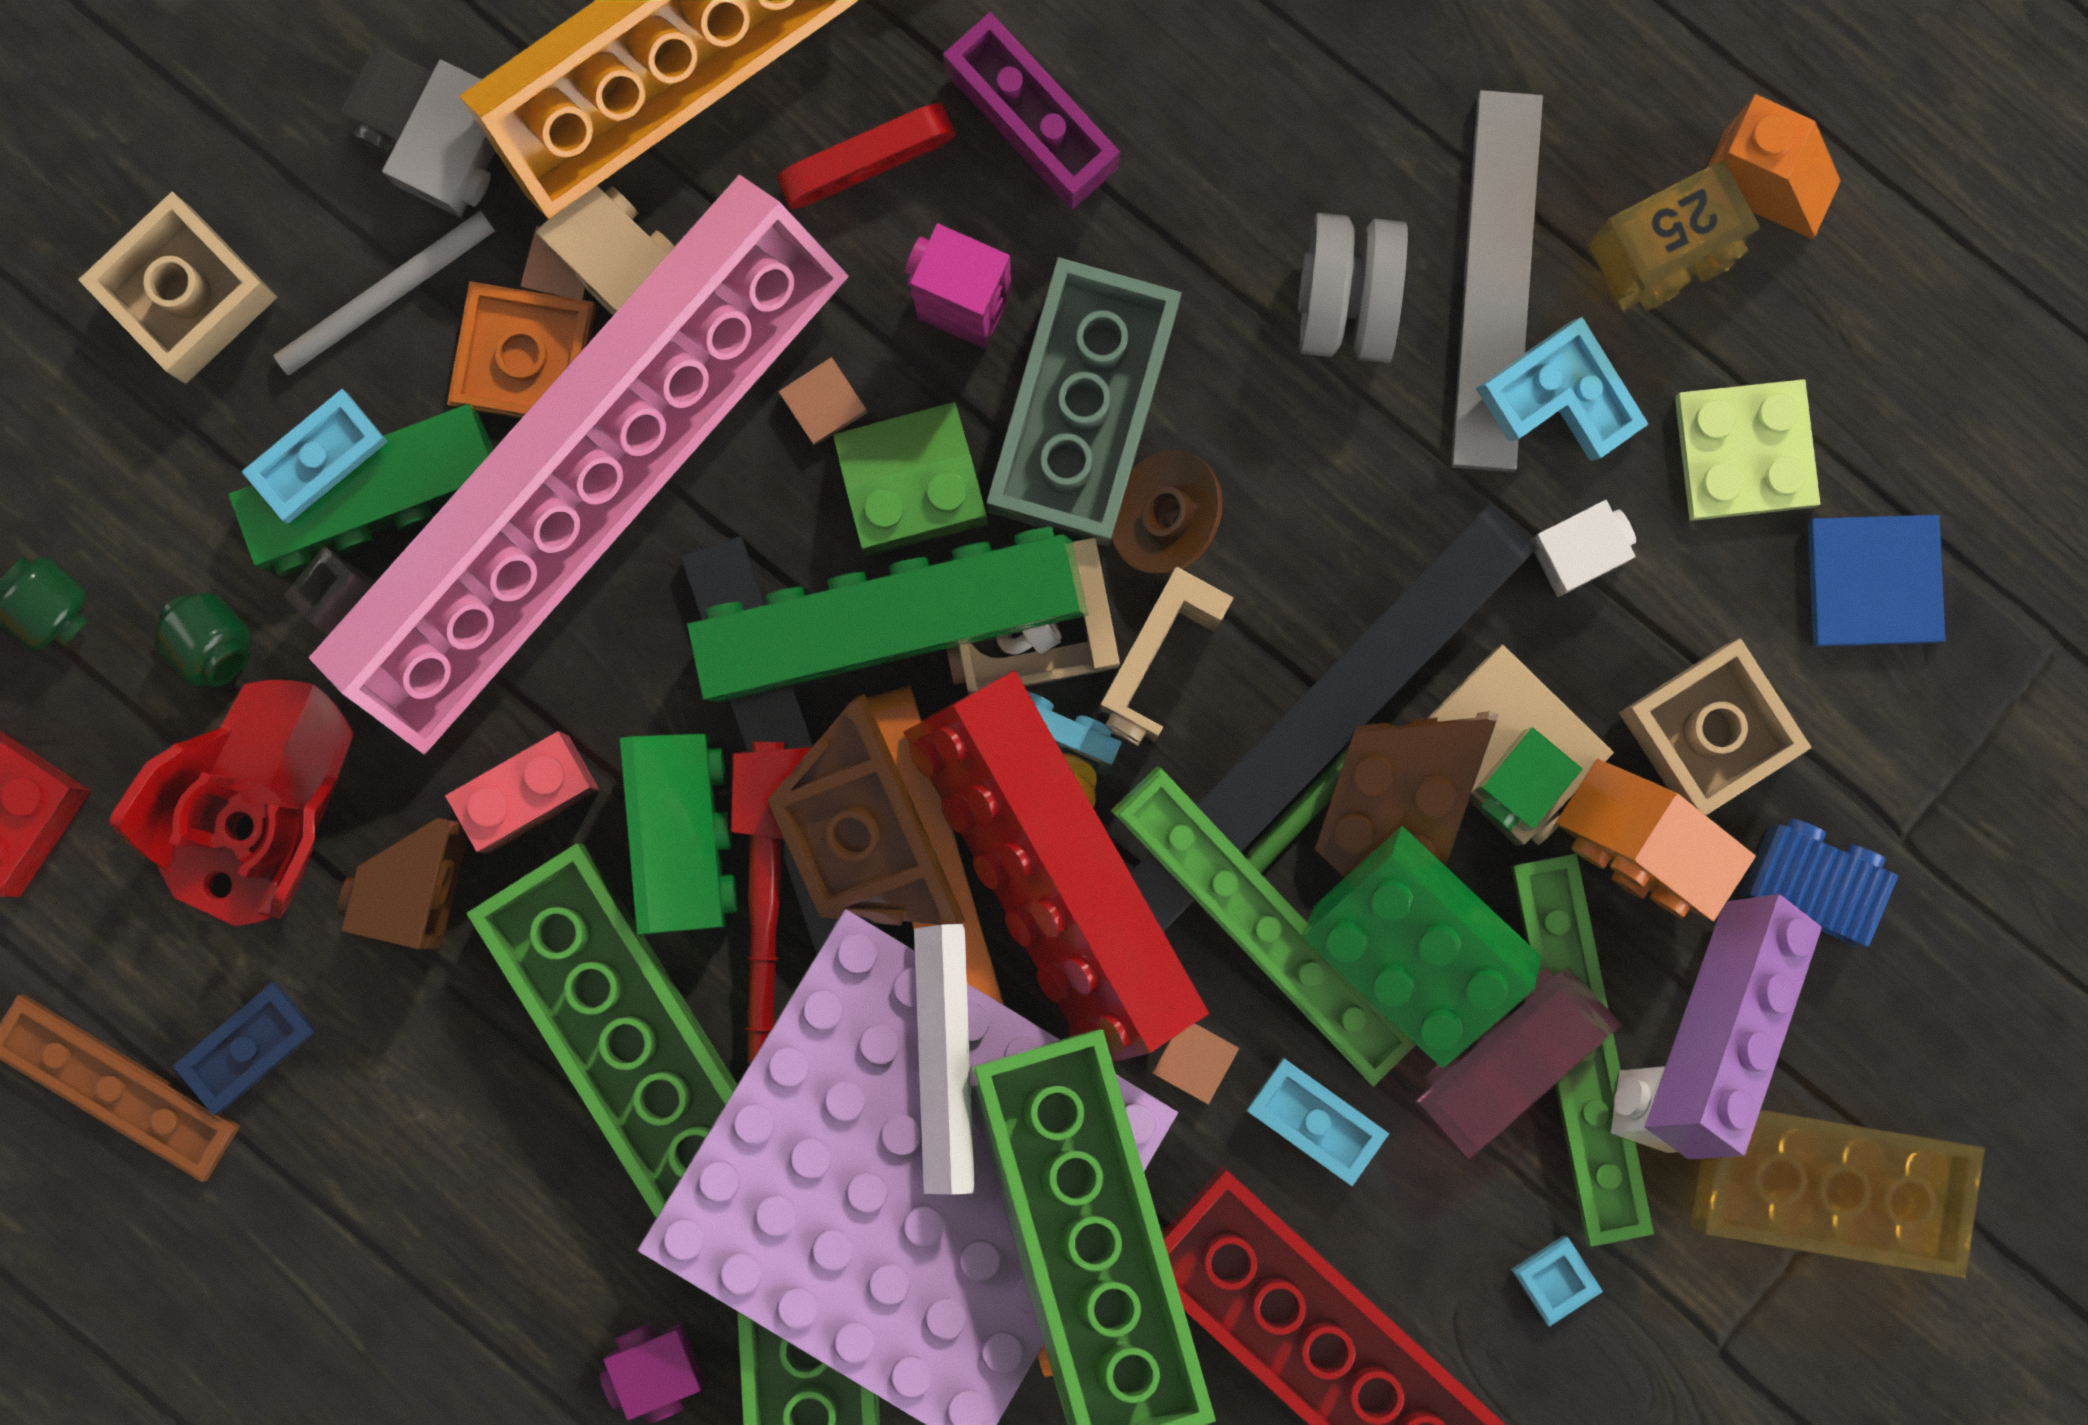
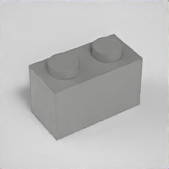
(442, 148)

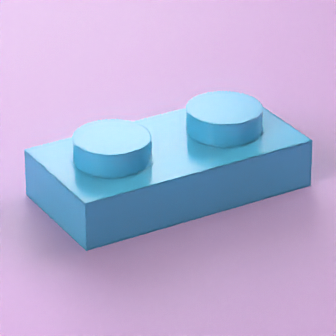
(314, 456)
(1080, 737)
(1317, 1121)

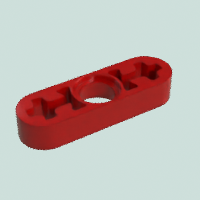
(866, 155)

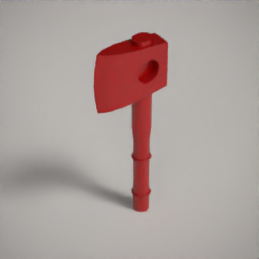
(753, 781)

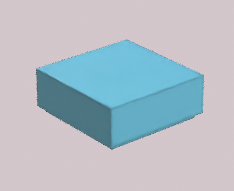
(1556, 1280)

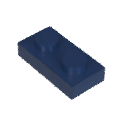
(245, 1048)

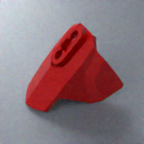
(265, 761)

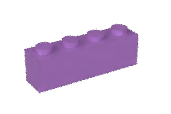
(1733, 1028)

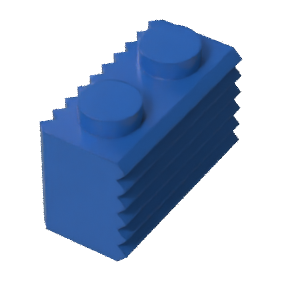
(1830, 886)

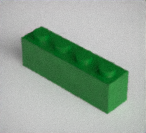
(392, 487)

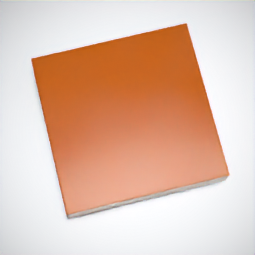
(515, 347)

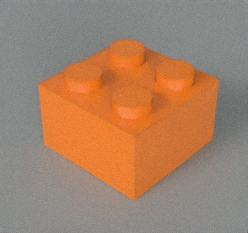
(1654, 842)

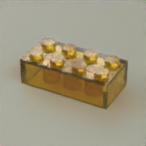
(1845, 1193)

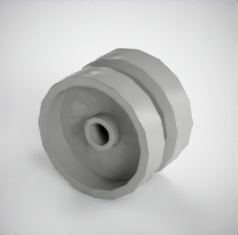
(1344, 286)

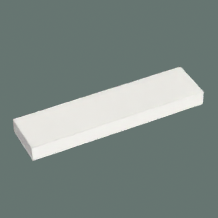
(944, 1059)

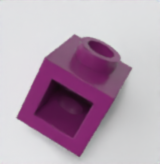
(652, 1372)

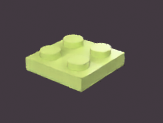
(1747, 450)

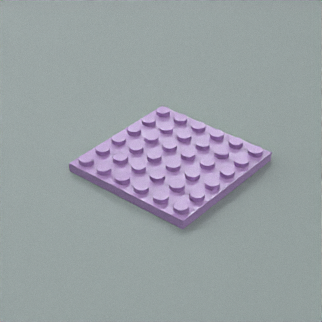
(817, 1203)

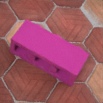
(959, 284)

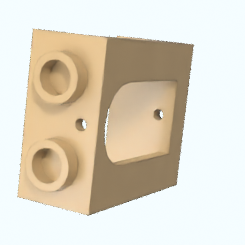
(1181, 595)
(1057, 663)

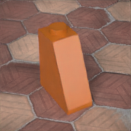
(1779, 165)

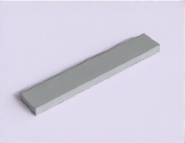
(1496, 269)

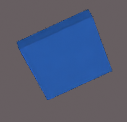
(1876, 580)

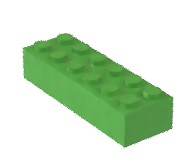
(609, 1015)
(1089, 1236)

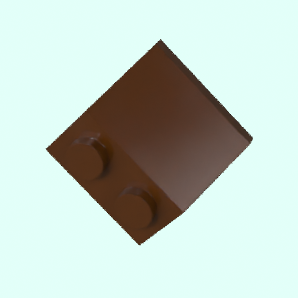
(407, 888)

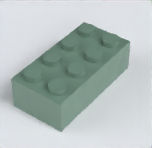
(1083, 401)

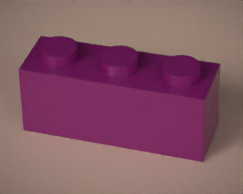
(1031, 111)

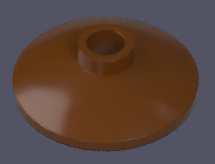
(1154, 495)

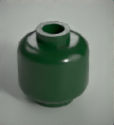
(41, 603)
(202, 639)

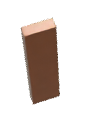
(114, 1088)

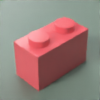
(522, 793)

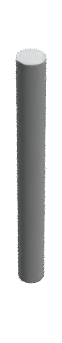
(384, 293)

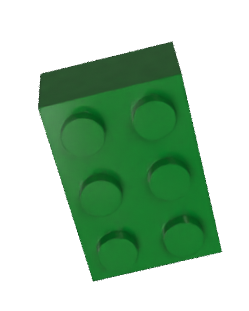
(1422, 947)

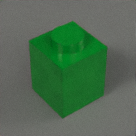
(1526, 781)

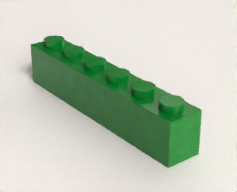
(887, 617)

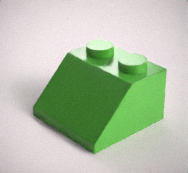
(910, 479)

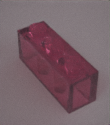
(1517, 1061)

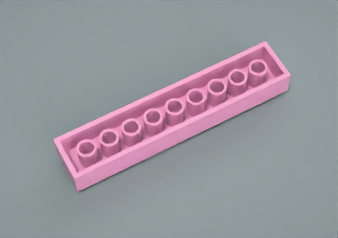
(580, 465)

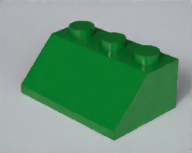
(677, 833)

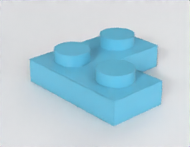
(1566, 376)

